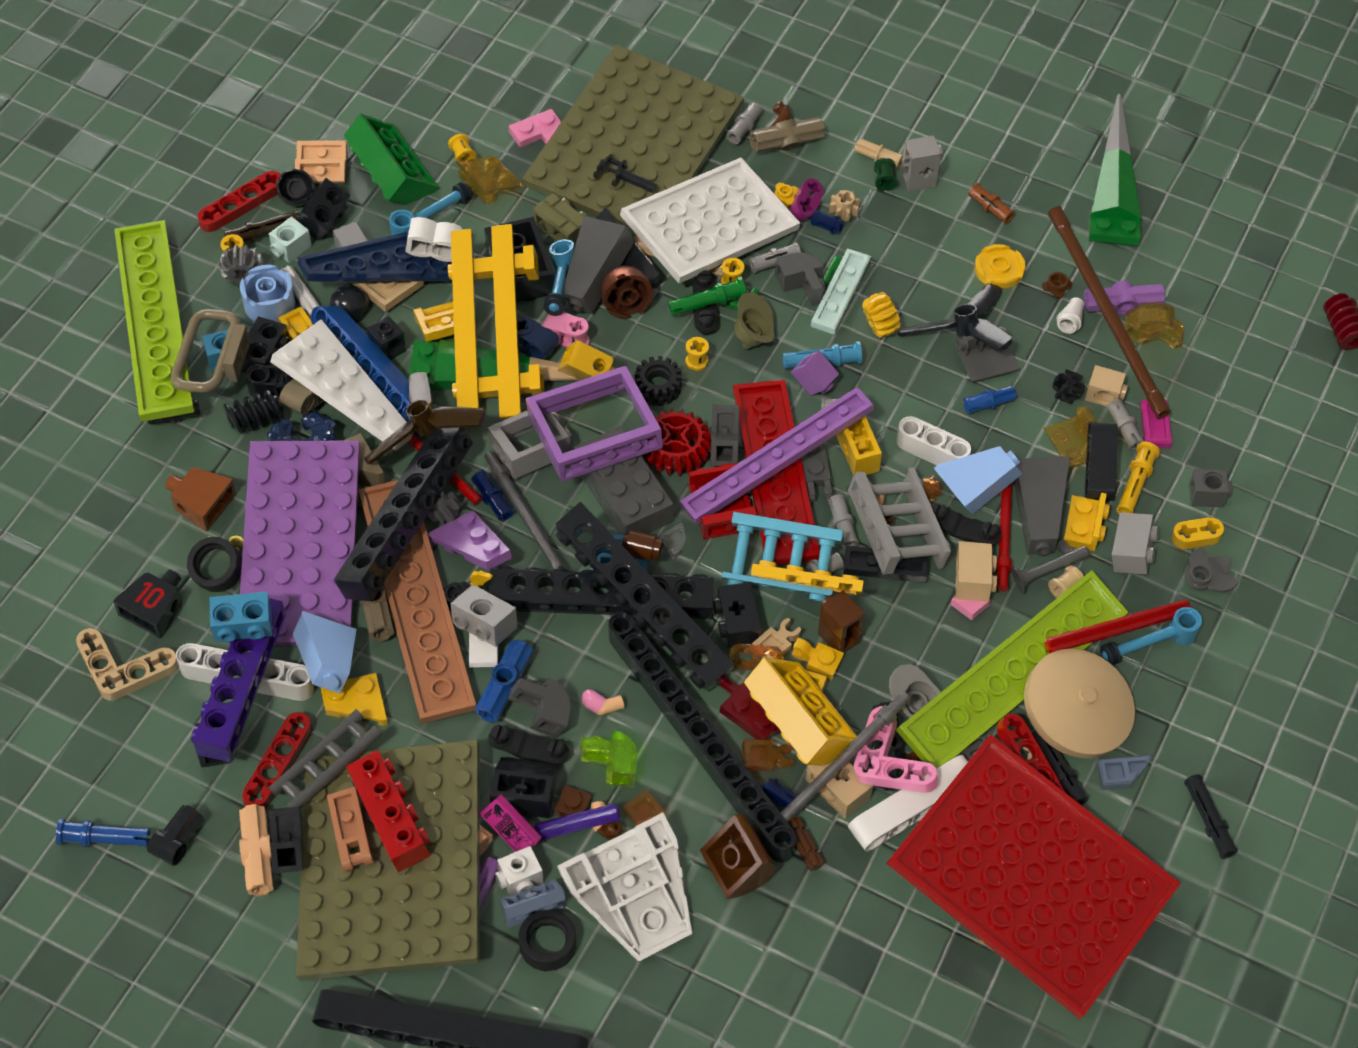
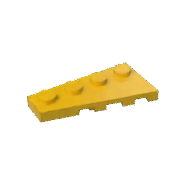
(818, 579)

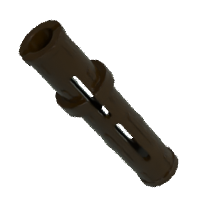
(252, 231)

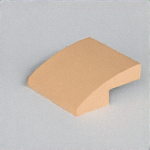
(323, 160)

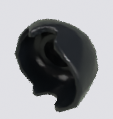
(295, 187)
(352, 300)

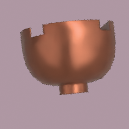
(626, 292)

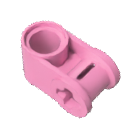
(568, 328)

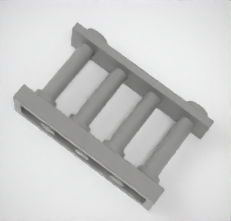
(881, 534)

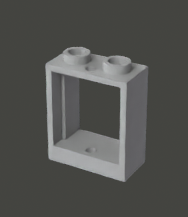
(533, 457)

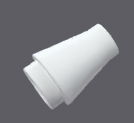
(1070, 317)

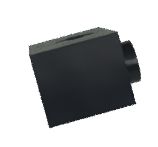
(738, 614)

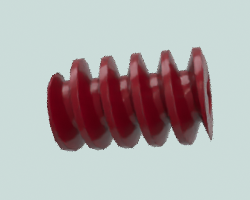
(1343, 319)

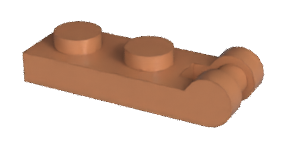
(350, 828)

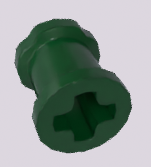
(884, 174)

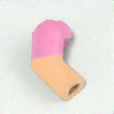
(601, 705)

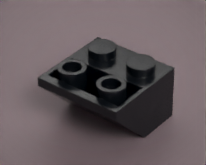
(525, 785)

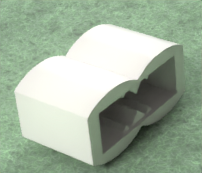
(430, 238)

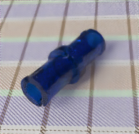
(492, 495)

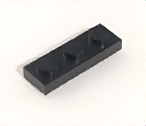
(862, 562)

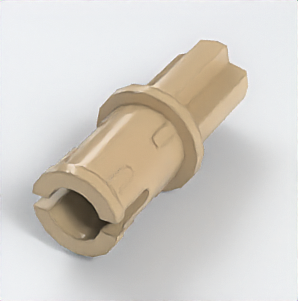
(877, 152)

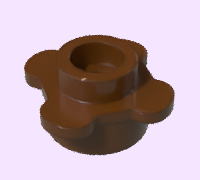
(1057, 284)

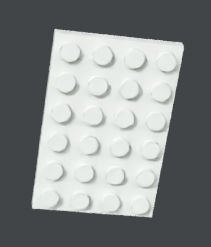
(709, 219)

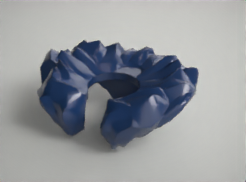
(321, 428)

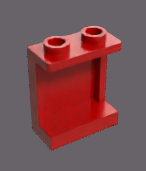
(719, 523)

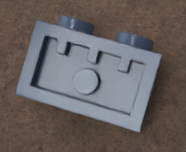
(526, 902)

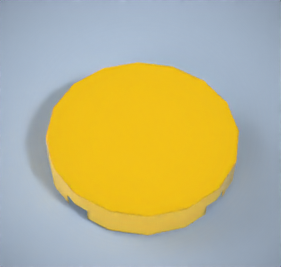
(1000, 266)

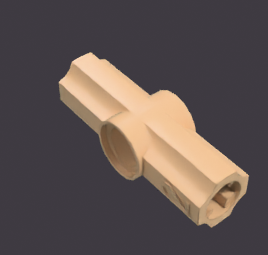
(256, 850)

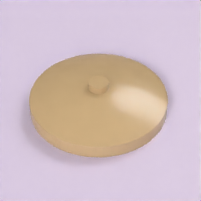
(1079, 703)

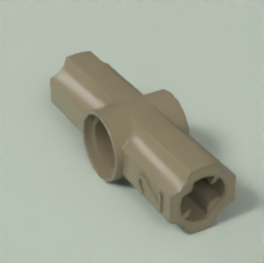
(787, 134)
(378, 617)

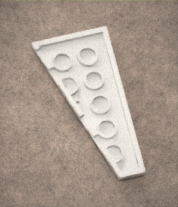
(333, 374)

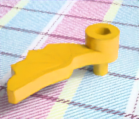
(479, 578)

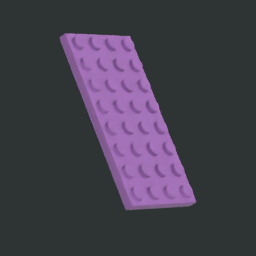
(300, 527)

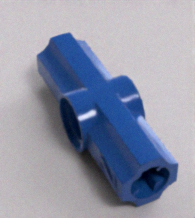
(510, 668)

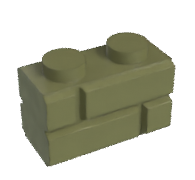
(558, 218)

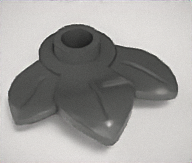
(1211, 570)

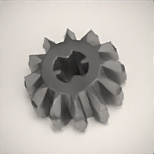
(237, 262)

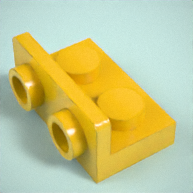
(1085, 521)

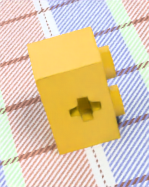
(860, 447)

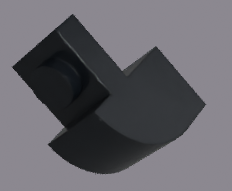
(287, 840)

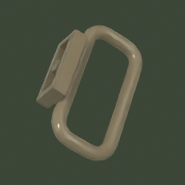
(230, 358)

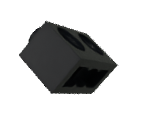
(320, 207)
(265, 339)

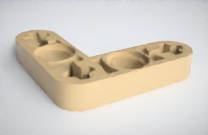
(114, 674)

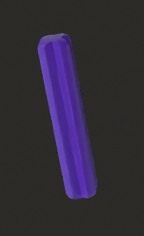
(578, 821)

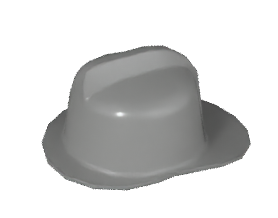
(915, 684)

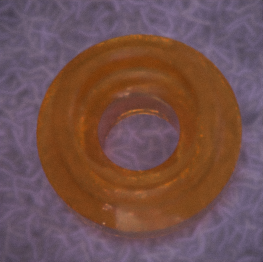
(931, 487)

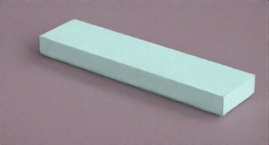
(840, 291)

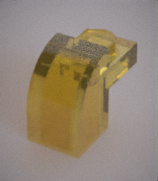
(1154, 321)

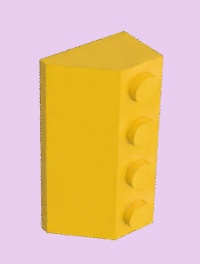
(799, 710)

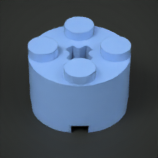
(267, 293)

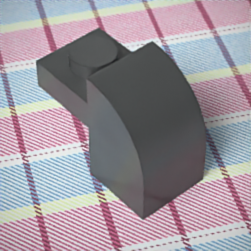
(800, 271)
(724, 434)
(549, 703)

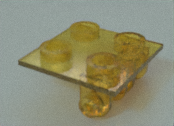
(487, 176)
(1071, 436)

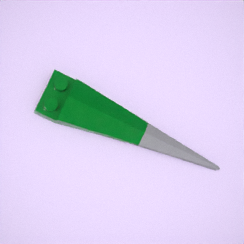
(1116, 205)

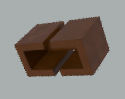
(841, 622)

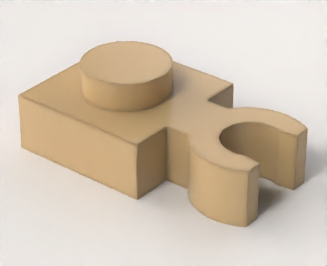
(779, 638)

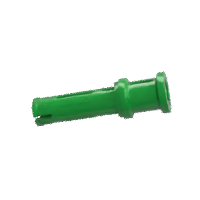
(719, 294)

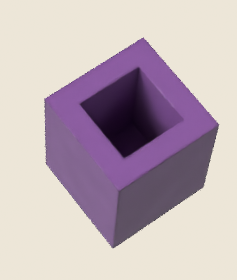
(815, 373)

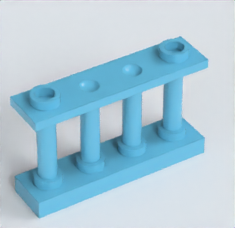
(772, 530)

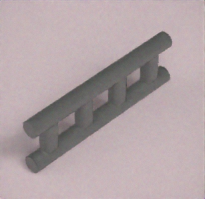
(328, 744)

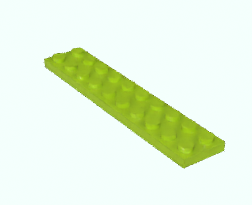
(152, 319)
(999, 679)

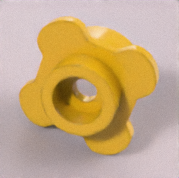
(785, 193)

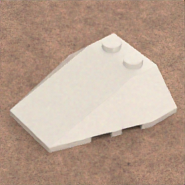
(634, 887)

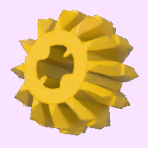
(881, 314)

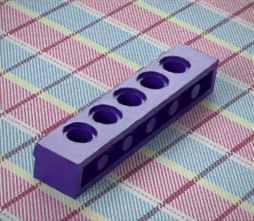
(222, 741)

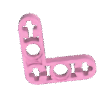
(883, 764)

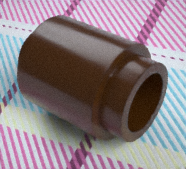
(643, 545)

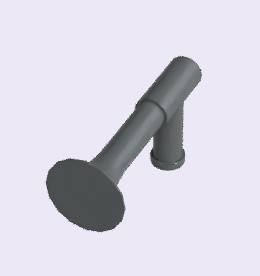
(1069, 557)

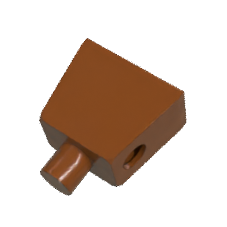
(201, 496)

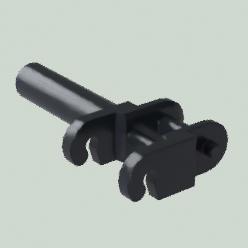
(623, 174)

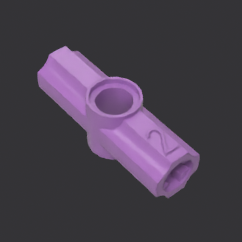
(1126, 296)

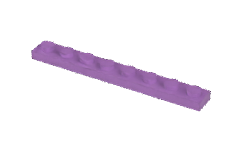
(777, 455)

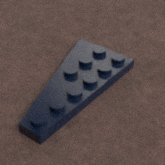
(373, 261)

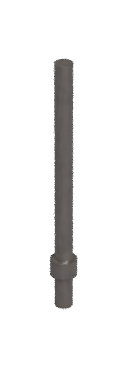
(502, 476)
(885, 716)

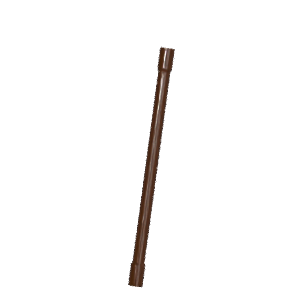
(1152, 394)

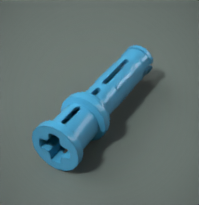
(835, 355)

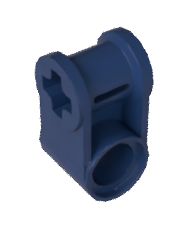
(536, 339)

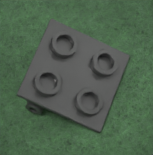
(983, 360)

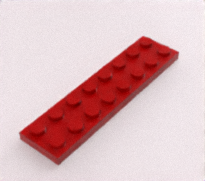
(784, 496)

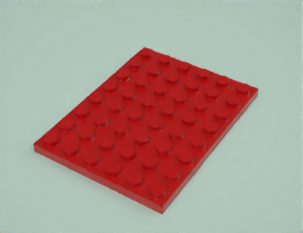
(1034, 875)

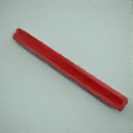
(1114, 627)

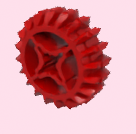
(676, 453)

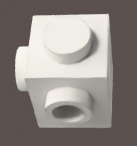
(519, 871)

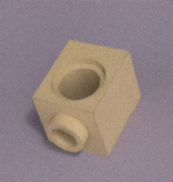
(1106, 386)

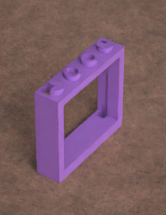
(602, 452)

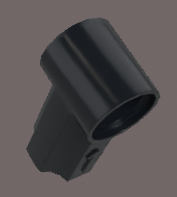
(172, 842)

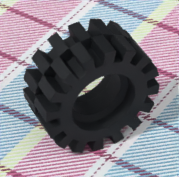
(662, 369)

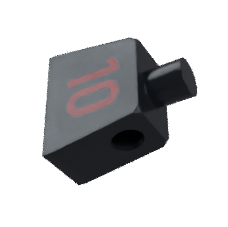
(150, 602)

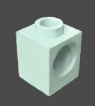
(289, 240)

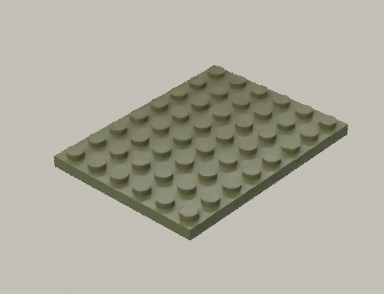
(640, 114)
(386, 918)

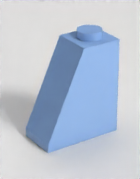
(980, 476)
(325, 650)

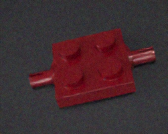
(746, 712)

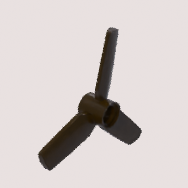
(425, 419)

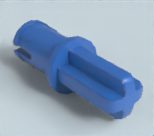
(989, 399)

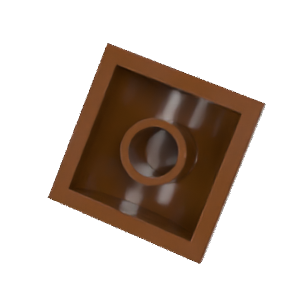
(738, 858)

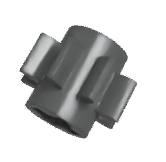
(444, 508)

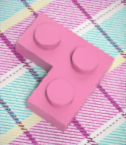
(535, 128)

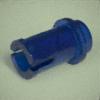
(827, 222)
(778, 792)

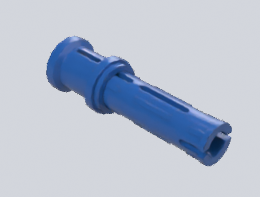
(88, 833)

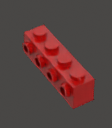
(388, 811)

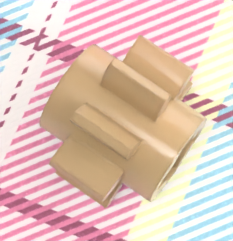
(844, 205)

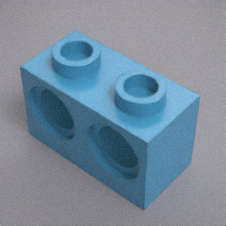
(240, 610)

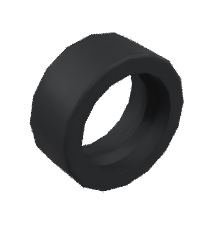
(196, 556)
(547, 918)

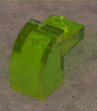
(618, 754)

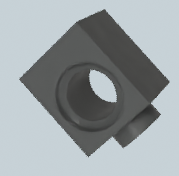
(1209, 488)

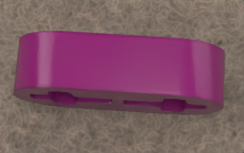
(803, 197)

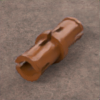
(1003, 212)

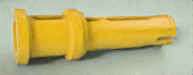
(1140, 470)

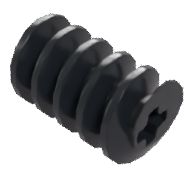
(254, 410)

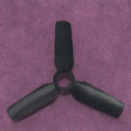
(968, 320)

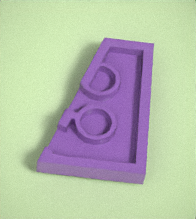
(473, 540)

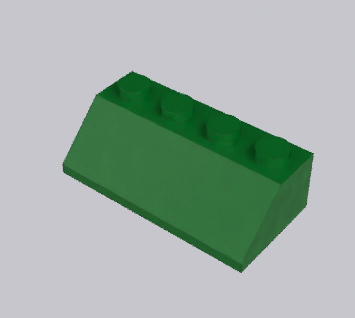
(389, 160)

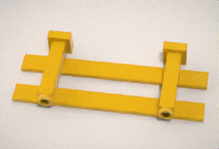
(502, 268)

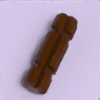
(806, 845)

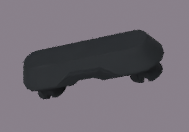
(706, 317)
(966, 528)
(528, 746)

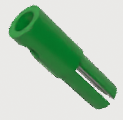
(831, 269)

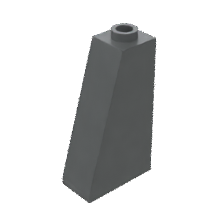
(597, 251)
(1041, 500)

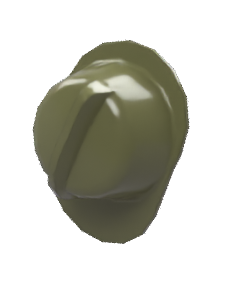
(754, 321)

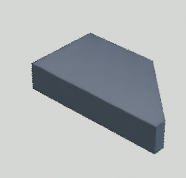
(1121, 772)

